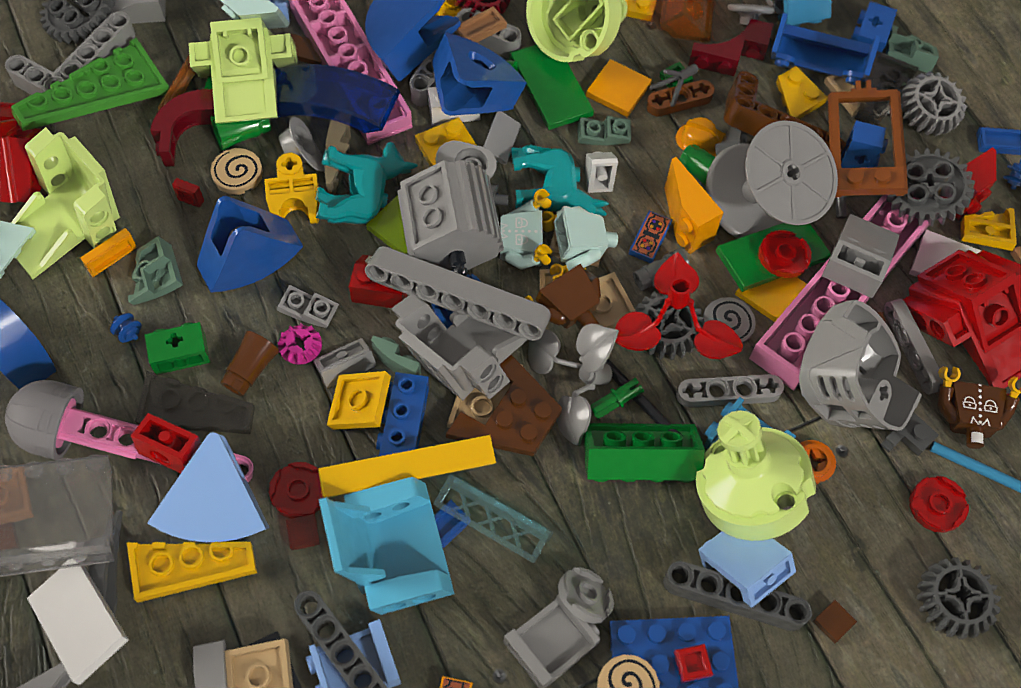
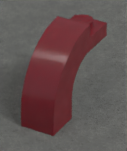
(176, 117)

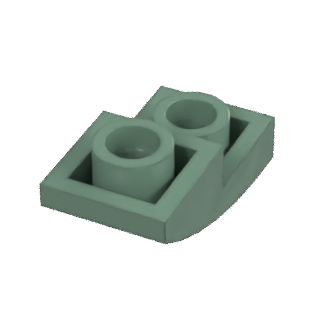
(608, 132)
(389, 354)

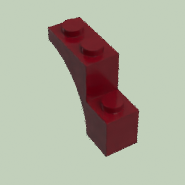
(726, 55)

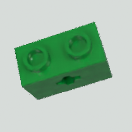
(167, 357)

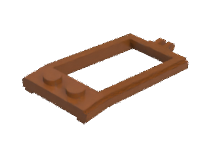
(871, 179)

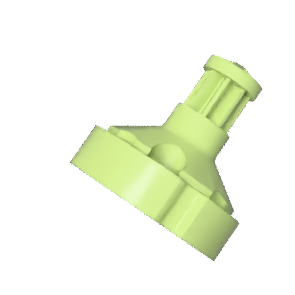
(574, 27)
(753, 478)

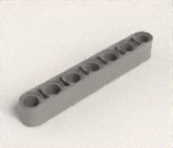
(458, 293)

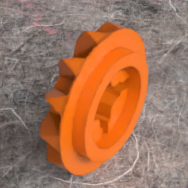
(823, 454)

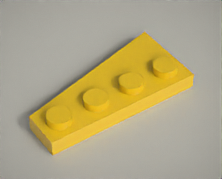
(174, 568)

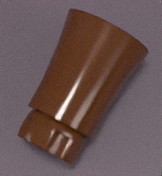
(248, 363)

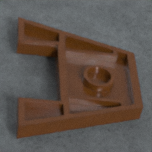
(519, 419)

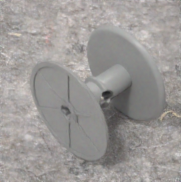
(773, 180)

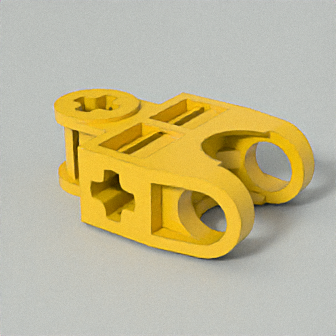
(292, 189)

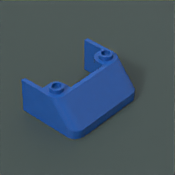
(823, 52)

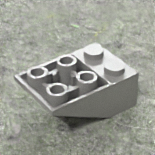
(861, 256)

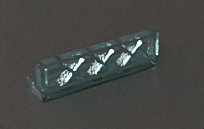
(499, 508)

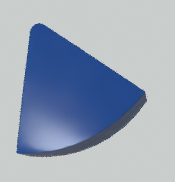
(406, 32)
(473, 78)
(250, 252)
(21, 353)

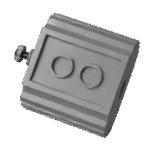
(450, 216)

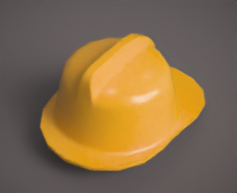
(701, 133)

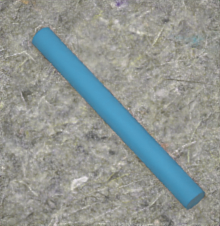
(976, 466)

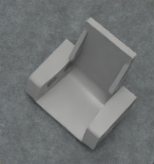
(459, 356)

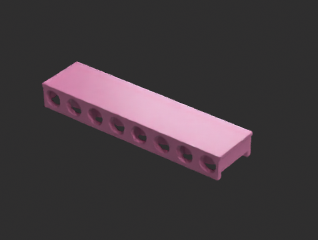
(344, 45)

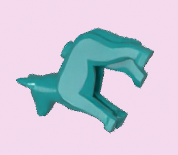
(559, 181)
(366, 184)

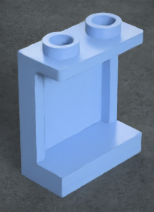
(748, 564)
(373, 646)

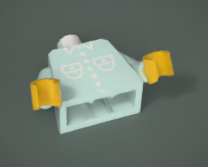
(523, 234)
(579, 237)

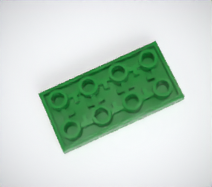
(552, 87)
(743, 260)

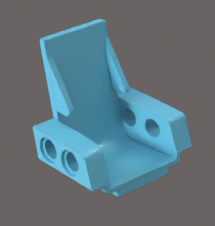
(388, 544)

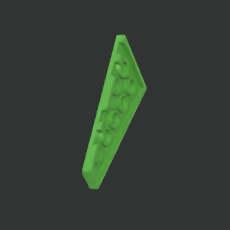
(98, 86)

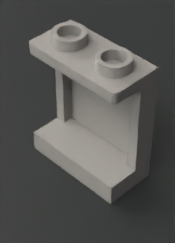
(551, 643)

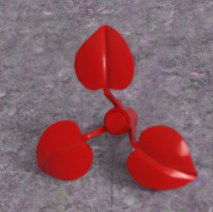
(677, 281)

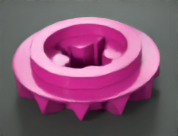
(295, 354)

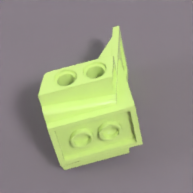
(242, 68)
(76, 204)

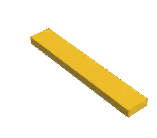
(415, 463)

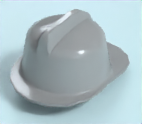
(299, 140)
(458, 150)

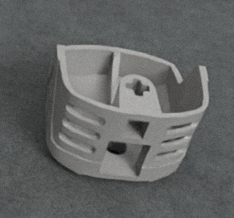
(830, 380)

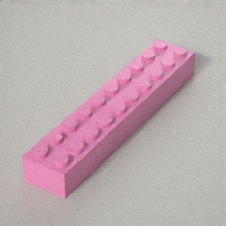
(785, 342)

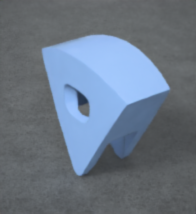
(210, 498)

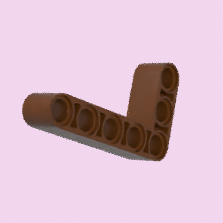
(751, 116)

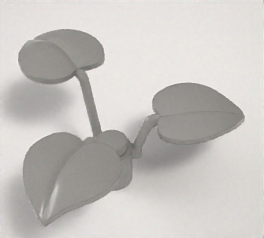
(594, 346)

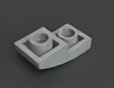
(307, 308)
(210, 665)

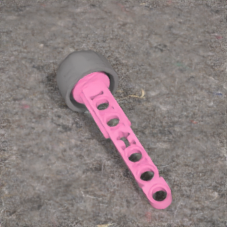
(49, 417)

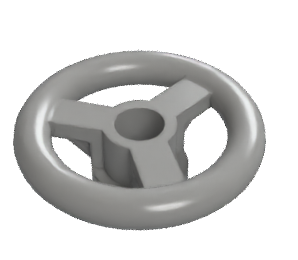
(749, 11)

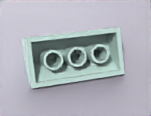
(248, 9)

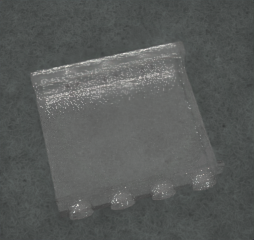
(56, 514)

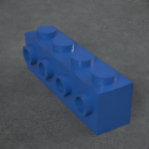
(404, 415)

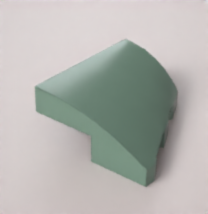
(911, 50)
(155, 271)

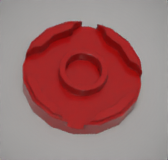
(790, 259)
(296, 490)
(938, 504)

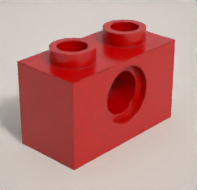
(165, 442)

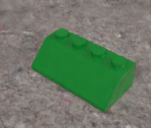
(642, 452)

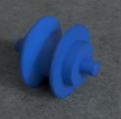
(1015, 175)
(125, 327)

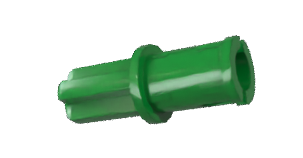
(616, 398)

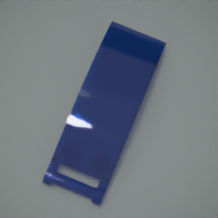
(334, 95)

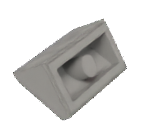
(502, 136)
(349, 359)

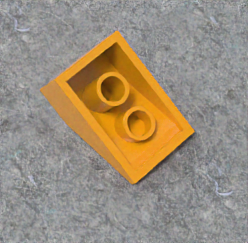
(690, 208)

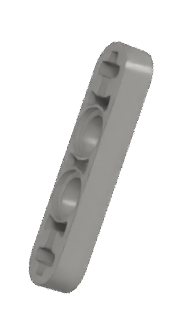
(913, 345)
(728, 385)

